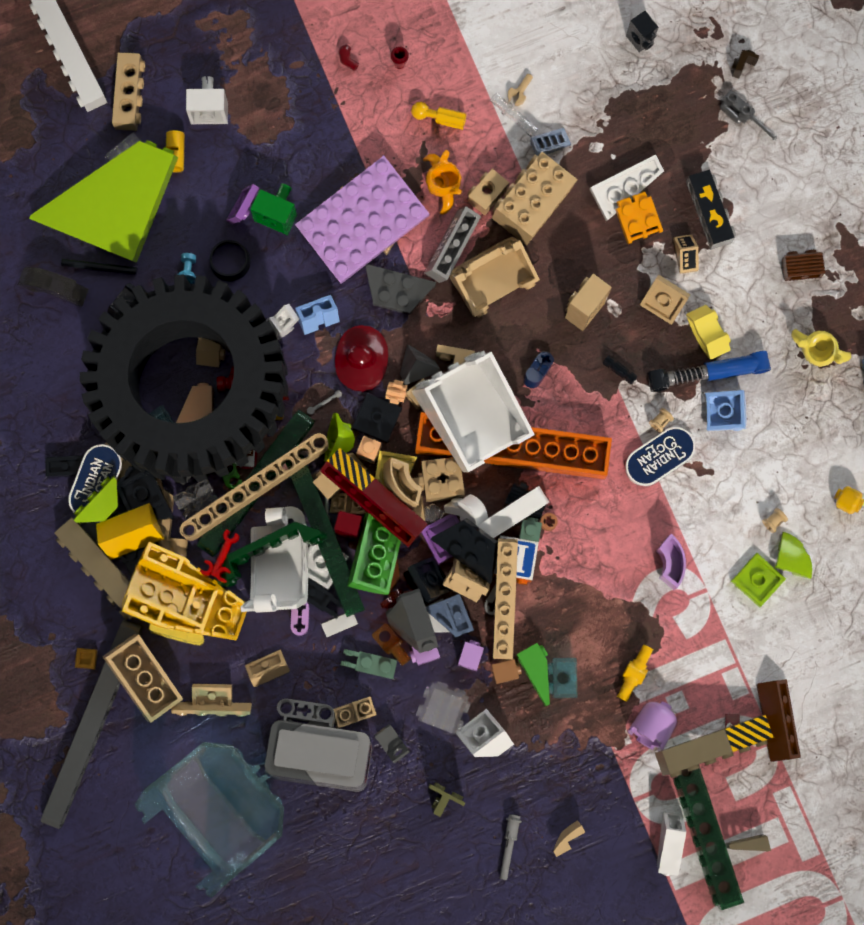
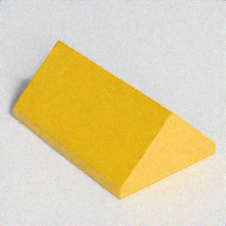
(128, 531)

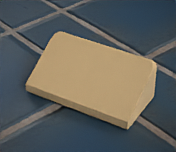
(267, 668)

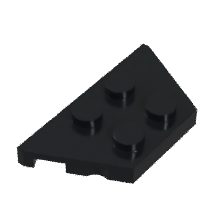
(140, 489)
(470, 547)

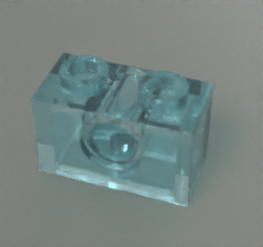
(569, 667)

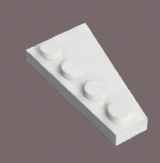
(625, 185)

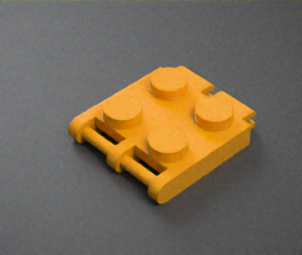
(638, 217)

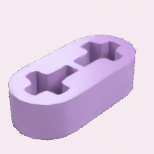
(305, 620)

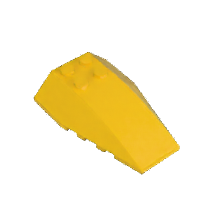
(179, 597)

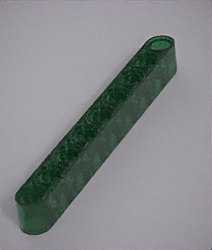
(287, 440)
(329, 546)

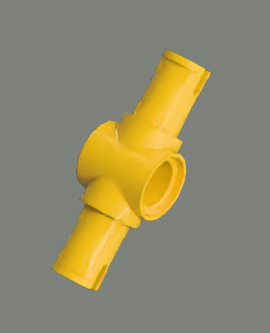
(635, 673)

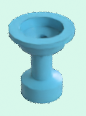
(188, 259)

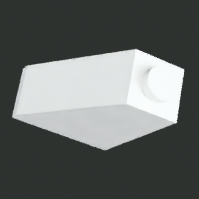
(671, 843)

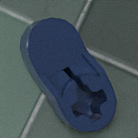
(534, 377)

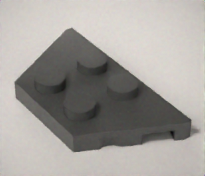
(397, 290)

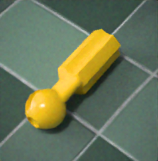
(441, 115)

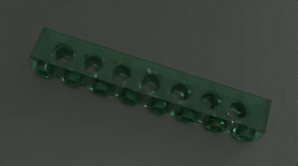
(732, 896)

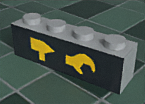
(710, 209)

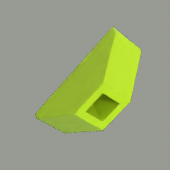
(100, 504)

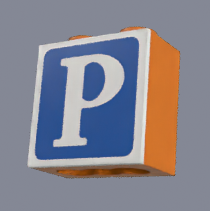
(525, 560)

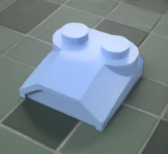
(726, 410)

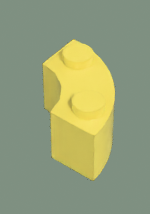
(708, 332)

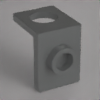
(391, 743)

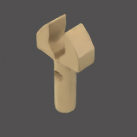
(513, 92)

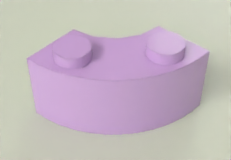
(673, 562)

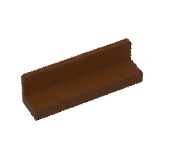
(777, 707)

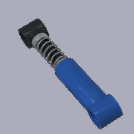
(751, 364)

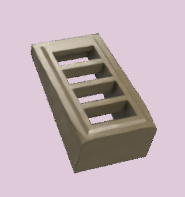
(753, 843)

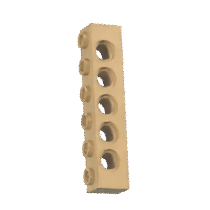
(505, 598)

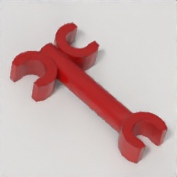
(216, 569)

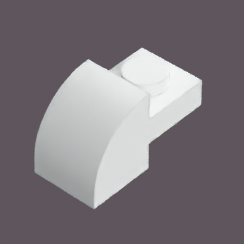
(283, 321)
(469, 508)

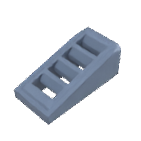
(534, 141)

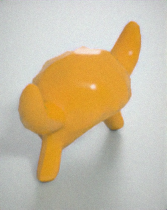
(443, 179)

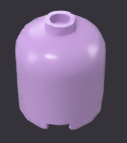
(654, 725)

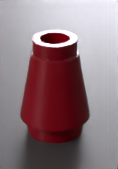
(399, 57)

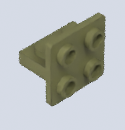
(440, 803)

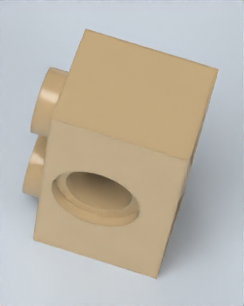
(482, 201)

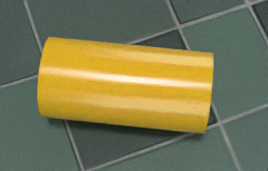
(175, 141)

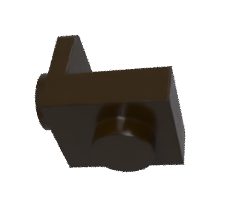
(745, 57)

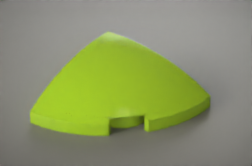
(793, 557)

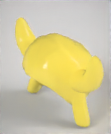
(820, 348)

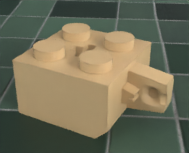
(433, 487)

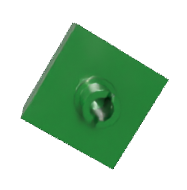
(274, 210)

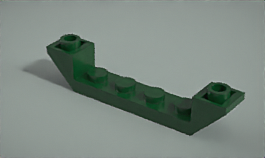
(309, 535)

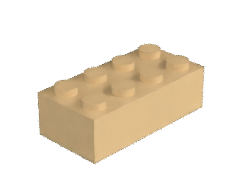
(142, 677)

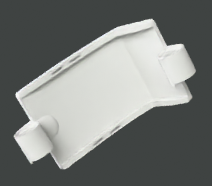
(280, 573)

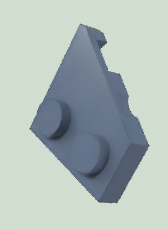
(452, 615)

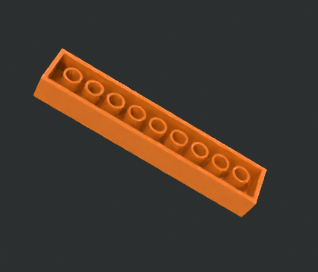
(544, 451)

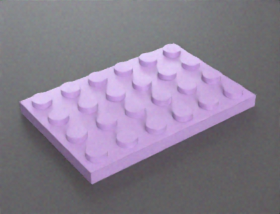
(362, 219)

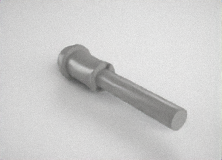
(511, 835)

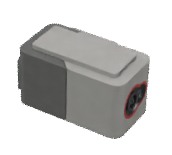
(316, 750)

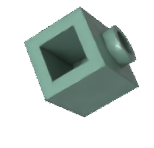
(530, 529)

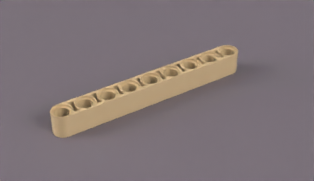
(244, 488)

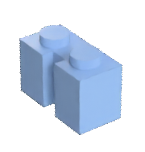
(317, 313)

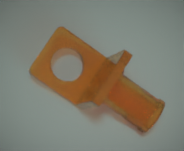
(392, 645)

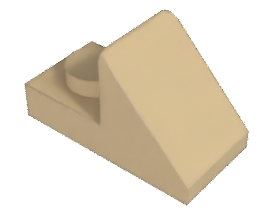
(447, 353)

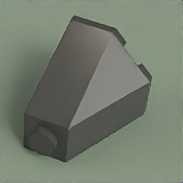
(412, 621)

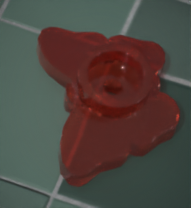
(391, 600)

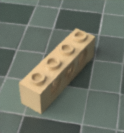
(125, 64)

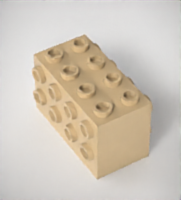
(533, 197)

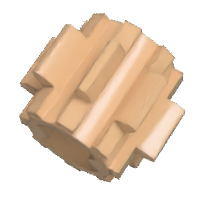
(396, 392)

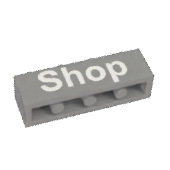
(452, 244)

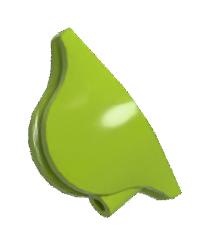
(339, 436)

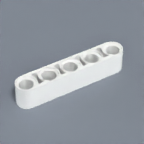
(514, 512)

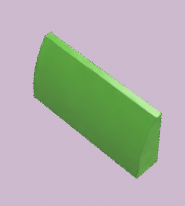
(374, 558)

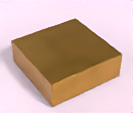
(86, 658)

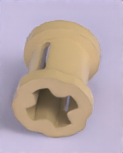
(661, 420)
(775, 520)

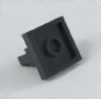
(427, 578)

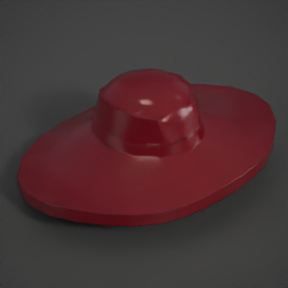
(361, 358)

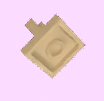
(665, 299)
(465, 581)

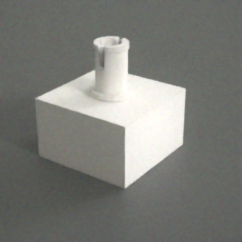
(207, 104)

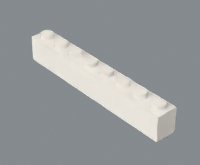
(69, 53)

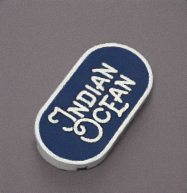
(660, 456)
(95, 467)

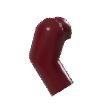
(345, 57)

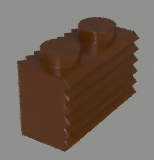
(803, 266)

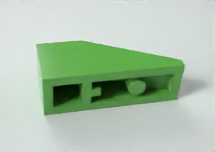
(535, 667)

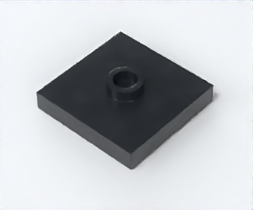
(377, 418)

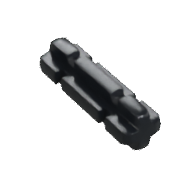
(620, 369)

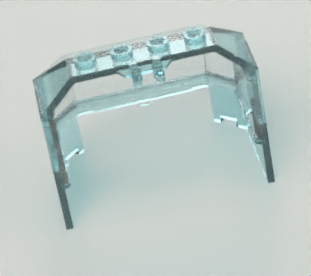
(218, 809)

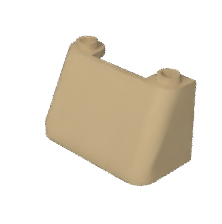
(493, 275)

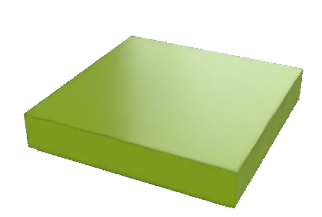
(758, 580)

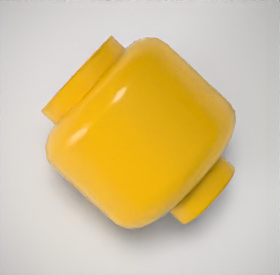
(849, 500)

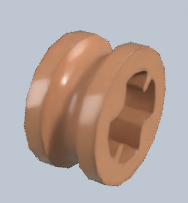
(552, 517)

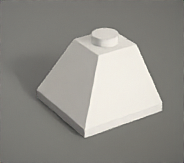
(484, 736)

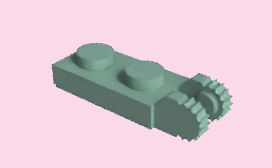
(371, 664)

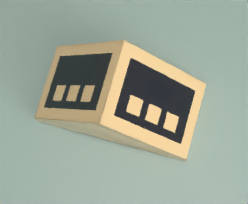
(686, 253)

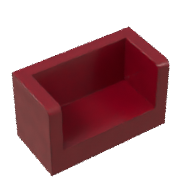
(348, 525)

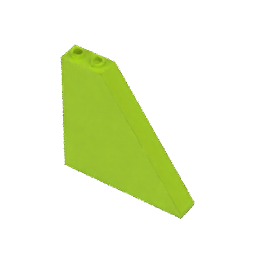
(114, 202)

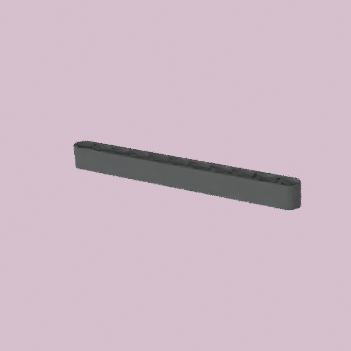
(86, 737)

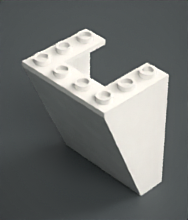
(473, 410)

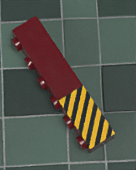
(373, 497)

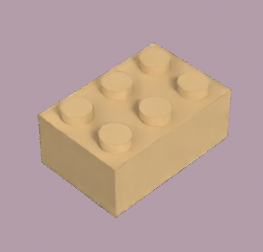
(587, 302)

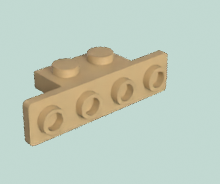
(212, 700)

